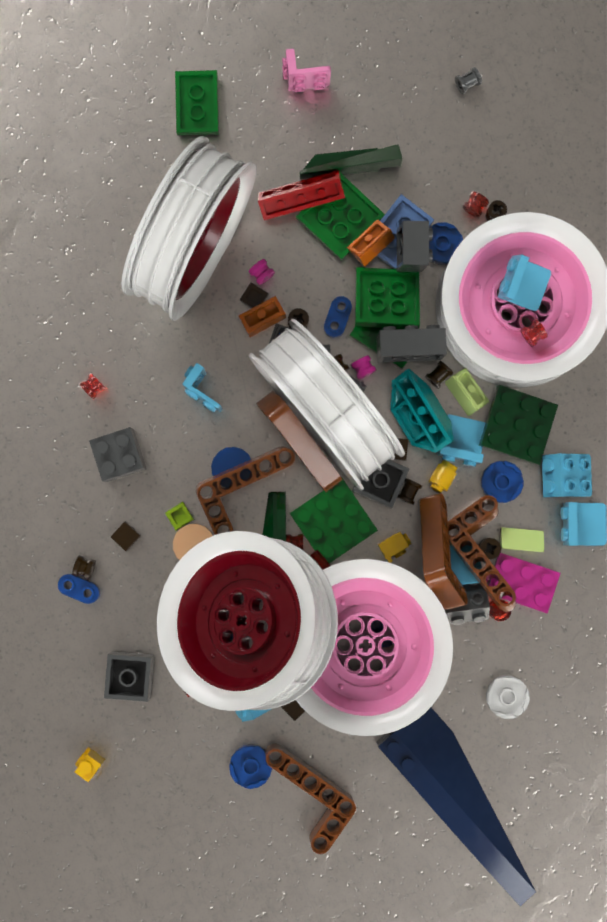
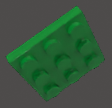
(342, 220)
(386, 298)
(333, 521)

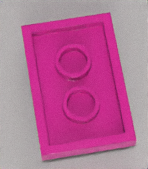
(530, 582)

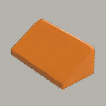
(371, 242)
(262, 316)

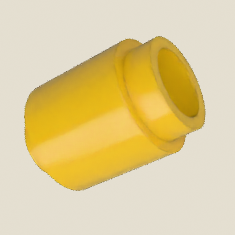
(443, 476)

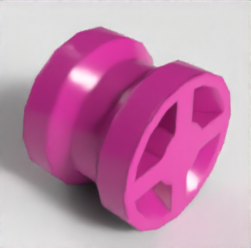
(261, 272)
(363, 367)

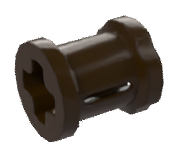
(496, 206)
(439, 374)
(409, 491)

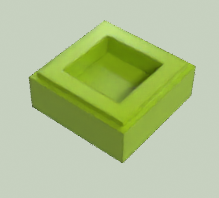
(179, 516)

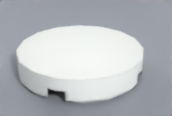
(507, 697)

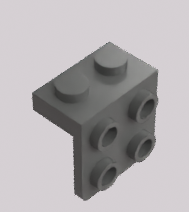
(476, 609)

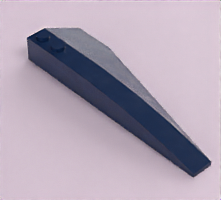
(441, 774)

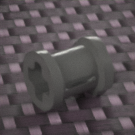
(468, 80)

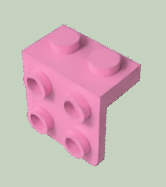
(306, 78)

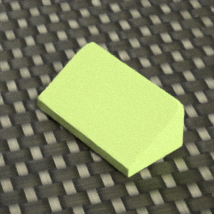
(466, 391)
(522, 539)

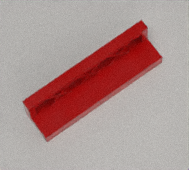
(301, 195)

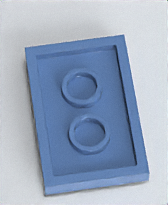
(400, 211)

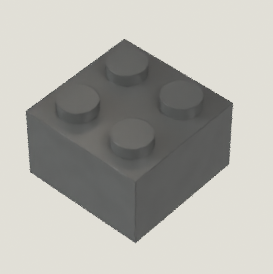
(413, 246)
(117, 454)
(384, 484)
(129, 676)

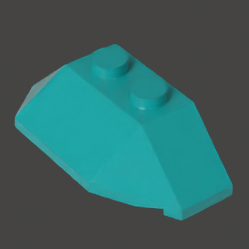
(420, 413)

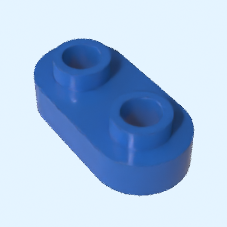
(337, 316)
(78, 588)

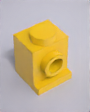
(394, 546)
(88, 764)

